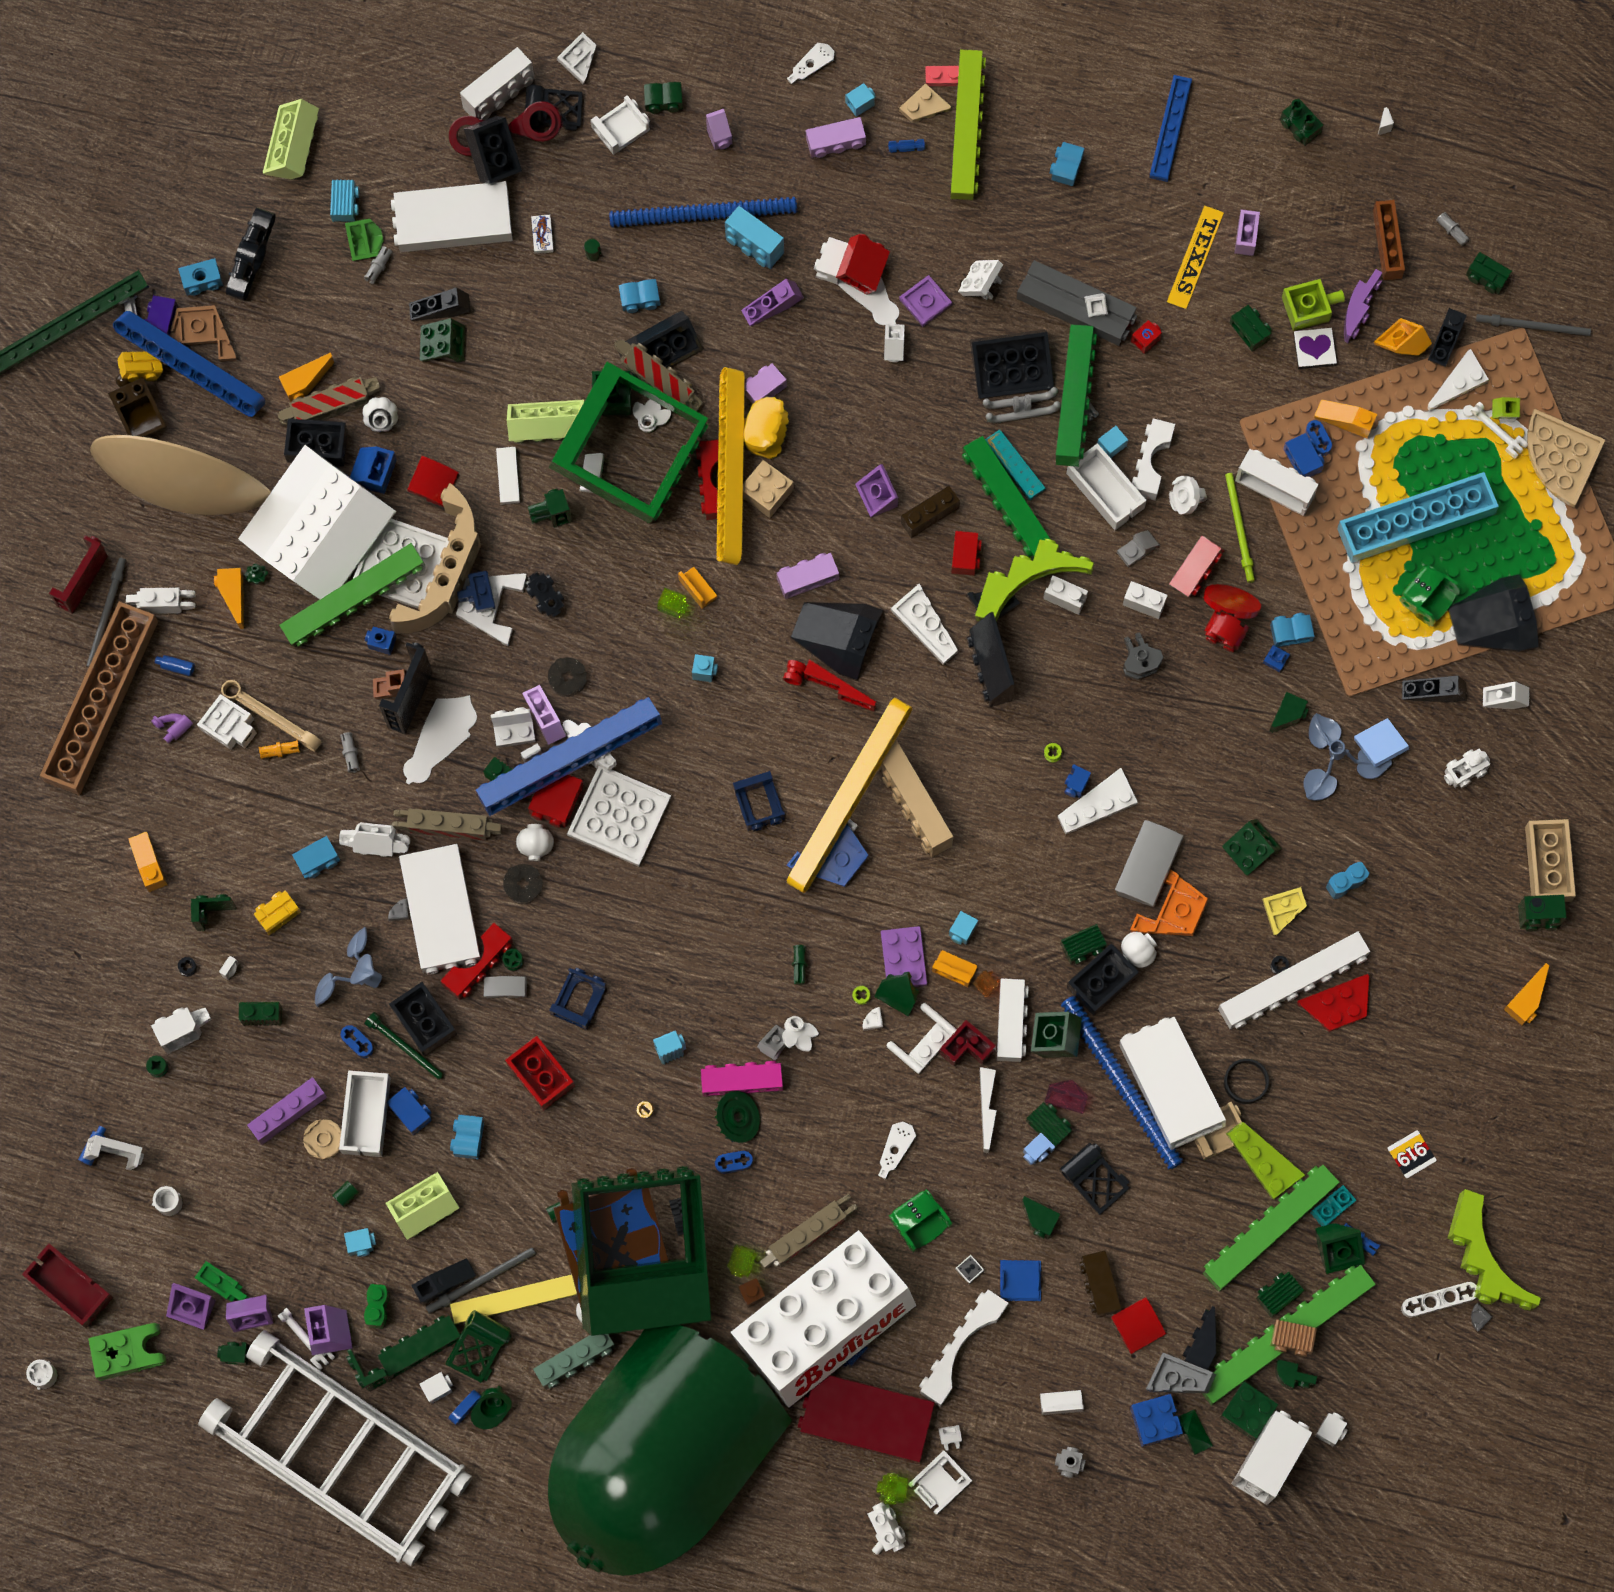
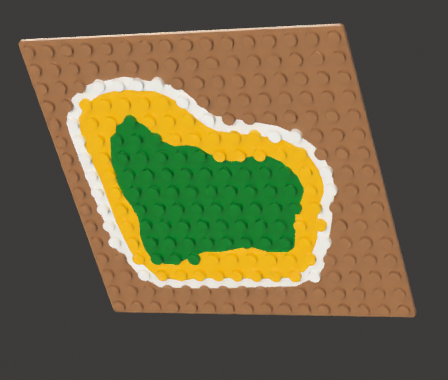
(1554, 548)

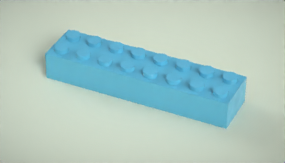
(1417, 517)

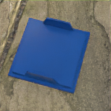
(1020, 1280)

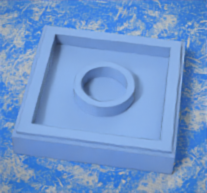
(1381, 742)

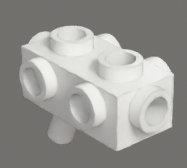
(1473, 764)
(888, 1531)

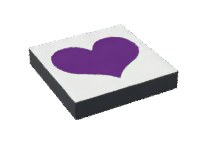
(1314, 348)

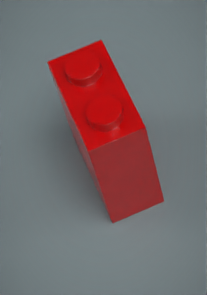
(863, 264)
(556, 801)

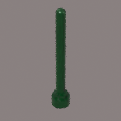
(375, 1022)

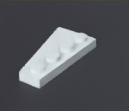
(920, 618)
(1101, 802)

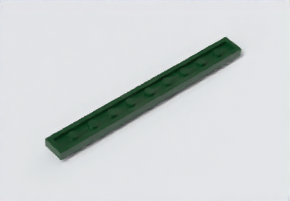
(72, 320)

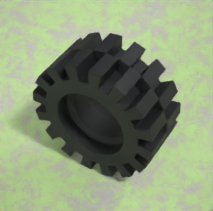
(676, 1208)

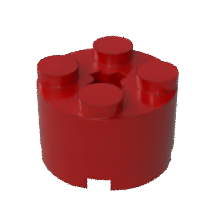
(1225, 630)

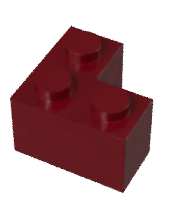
(966, 1040)

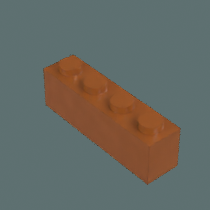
(1388, 240)

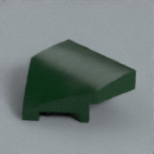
(898, 992)

